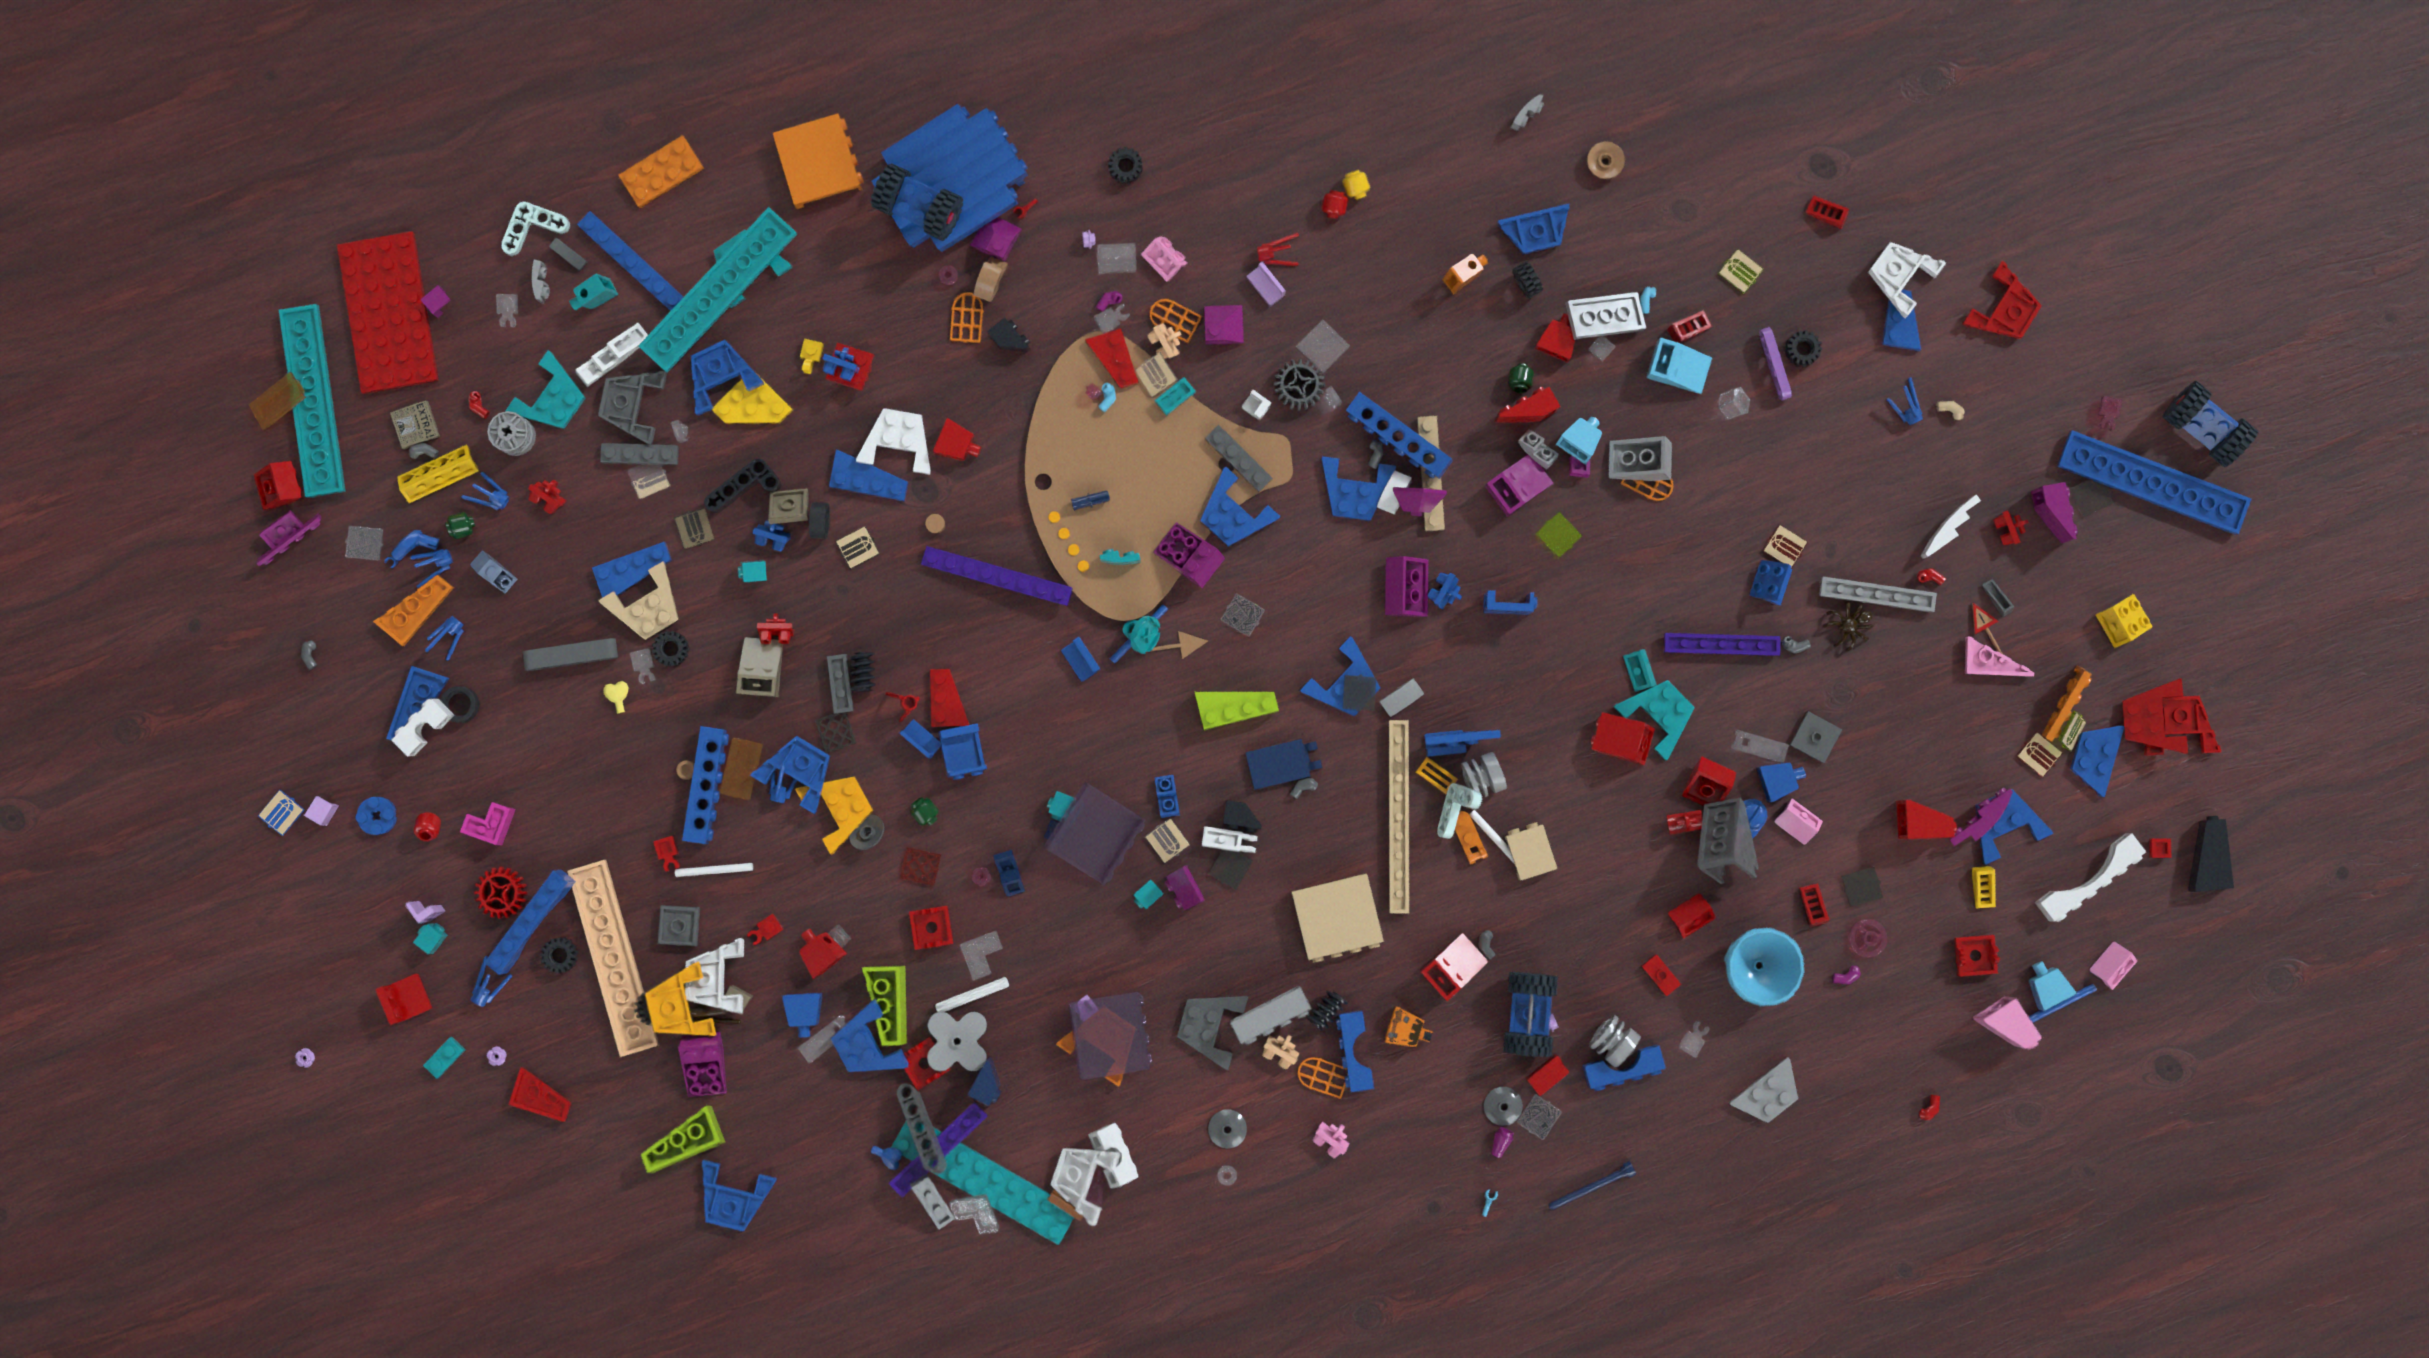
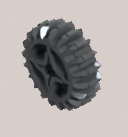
(1307, 381)

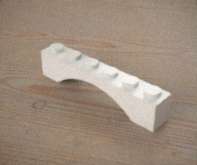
(2121, 854)

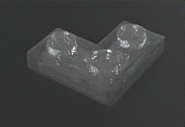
(975, 952)
(977, 1208)

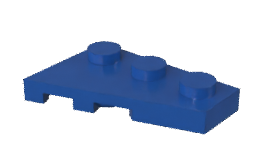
(1901, 331)

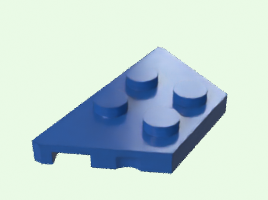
(1536, 229)
(1470, 737)
(2096, 757)

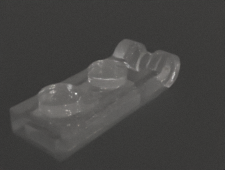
(1760, 746)
(821, 1041)

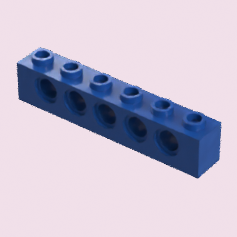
(1362, 403)
(697, 793)

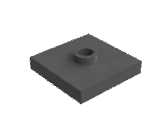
(1815, 737)
(678, 925)

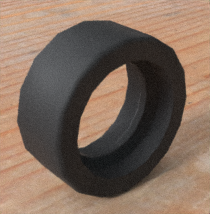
(819, 520)
(473, 699)

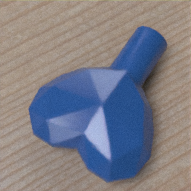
(889, 1156)

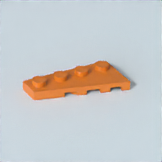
(2066, 703)

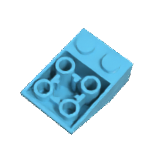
(1679, 366)

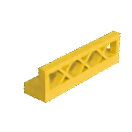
(437, 476)

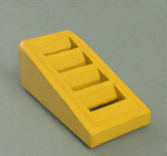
(1977, 887)

